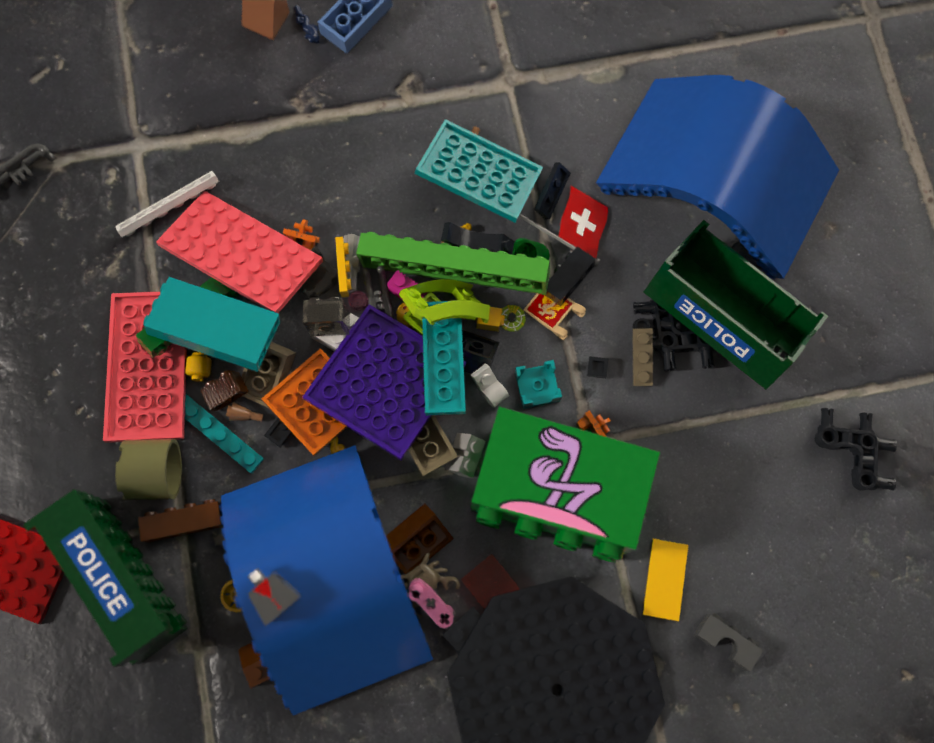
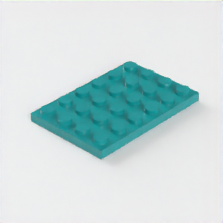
(479, 170)

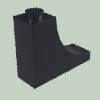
(459, 236)

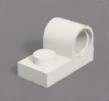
(489, 386)

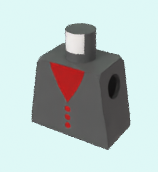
(271, 595)

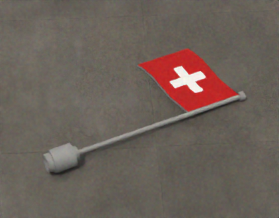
(580, 224)

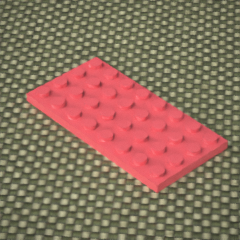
(240, 252)
(141, 391)

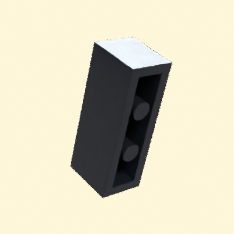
(569, 275)

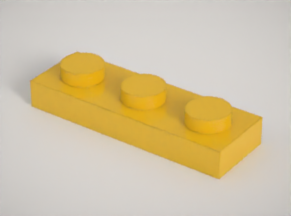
(343, 267)

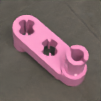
(440, 607)

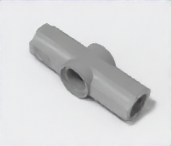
(352, 241)

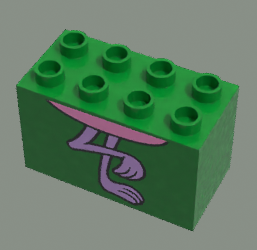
(564, 485)

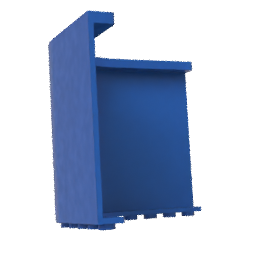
(730, 154)
(330, 545)

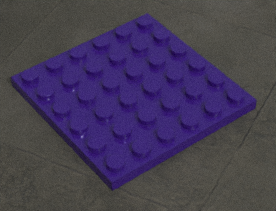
(376, 383)

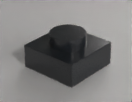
(597, 367)

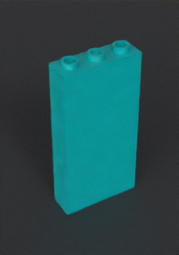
(212, 323)

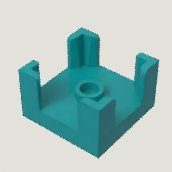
(538, 385)

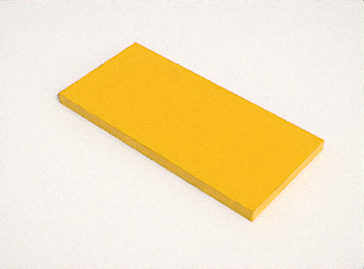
(665, 580)

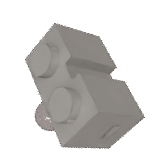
(469, 455)

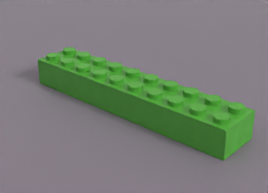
(454, 263)

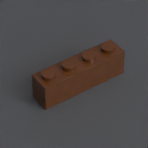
(180, 522)

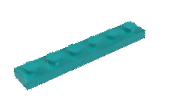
(221, 436)

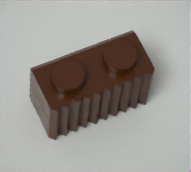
(224, 390)

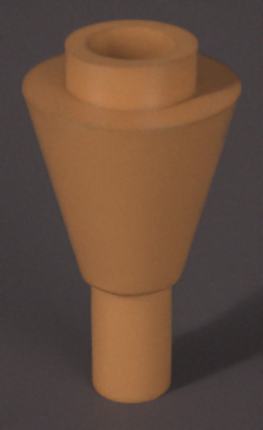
(237, 412)

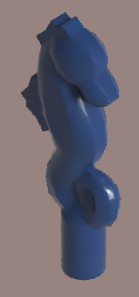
(311, 30)

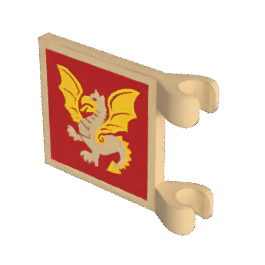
(551, 314)

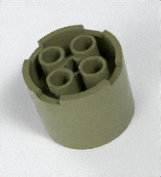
(149, 469)

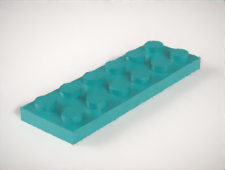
(443, 366)

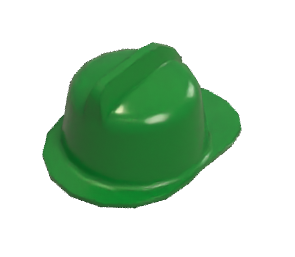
(530, 248)

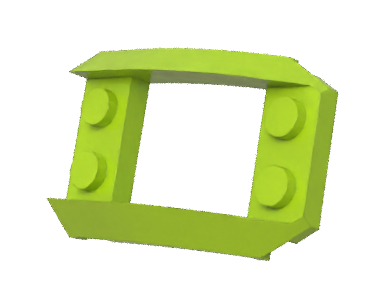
(464, 307)

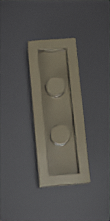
(642, 356)

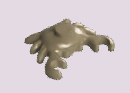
(429, 576)

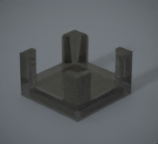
(321, 280)

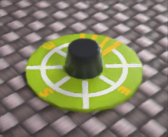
(514, 318)

